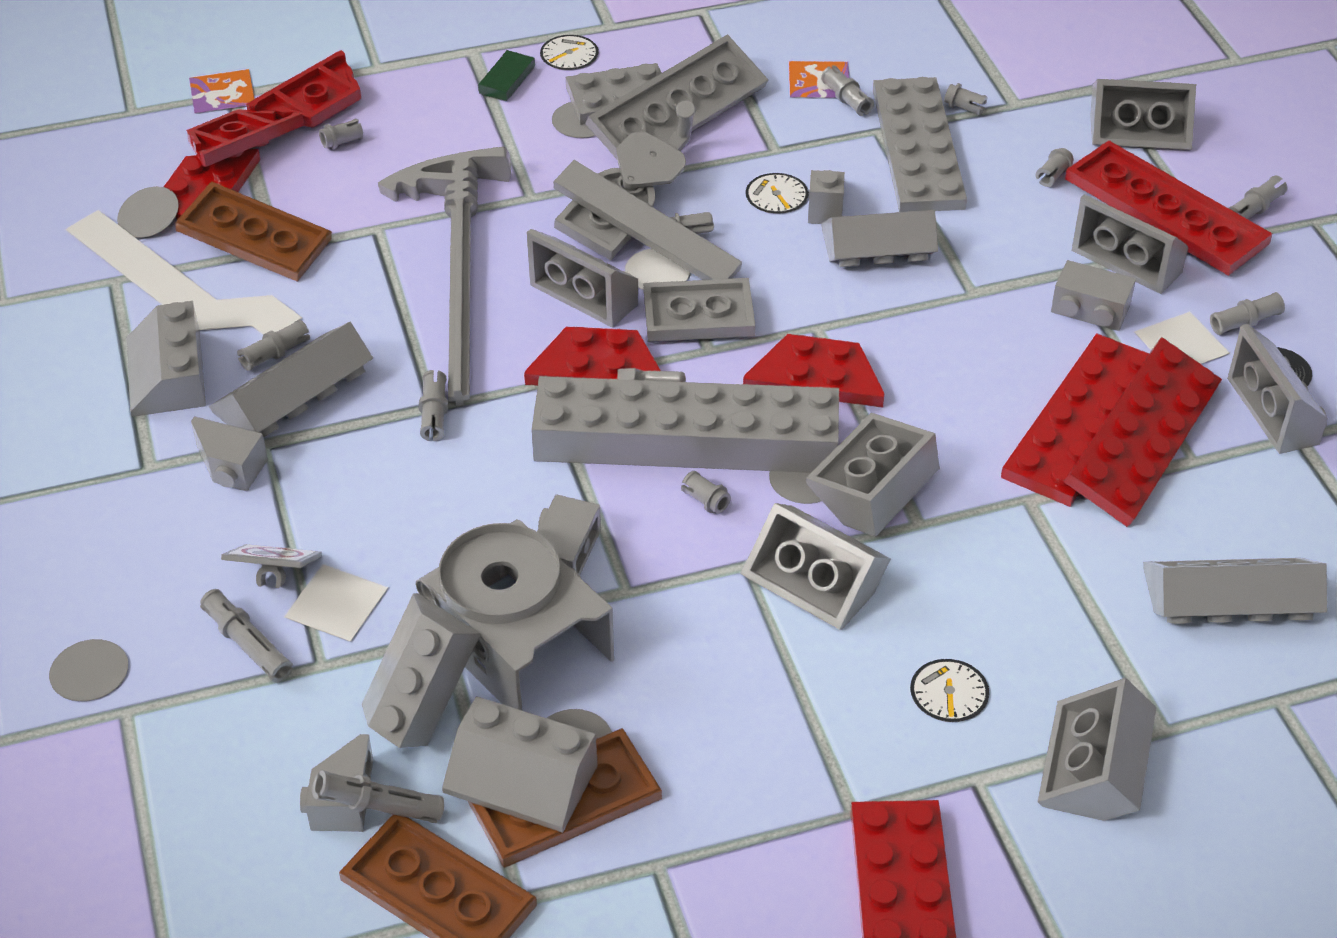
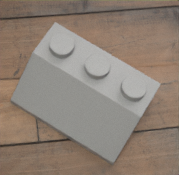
(1143, 113)
(880, 237)
(1127, 245)
(580, 279)
(166, 361)
(1275, 393)
(875, 472)
(814, 565)
(418, 674)
(1099, 752)
(520, 763)

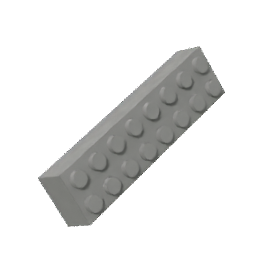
(684, 424)

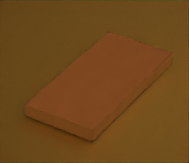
(254, 231)
(615, 789)
(435, 884)

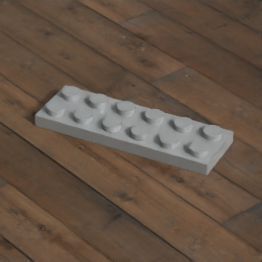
(709, 79)
(919, 145)

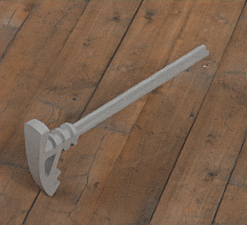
(456, 180)

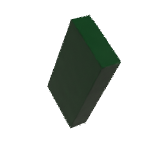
(506, 75)

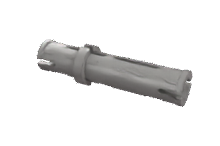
(235, 624)
(363, 794)

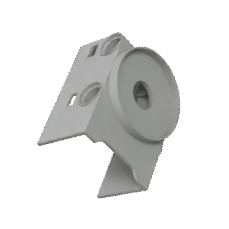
(519, 618)

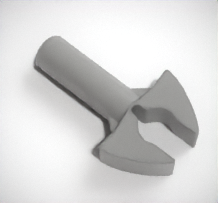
(635, 374)

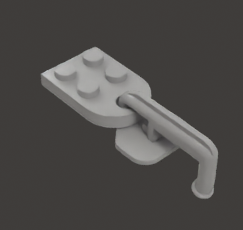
(642, 164)

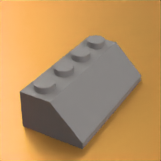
(295, 381)
(1237, 588)

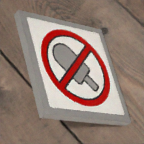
(271, 559)

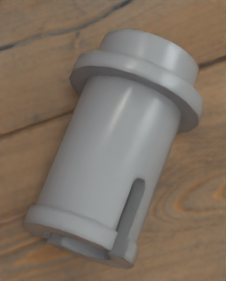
(964, 99)
(341, 133)
(1057, 163)
(713, 497)

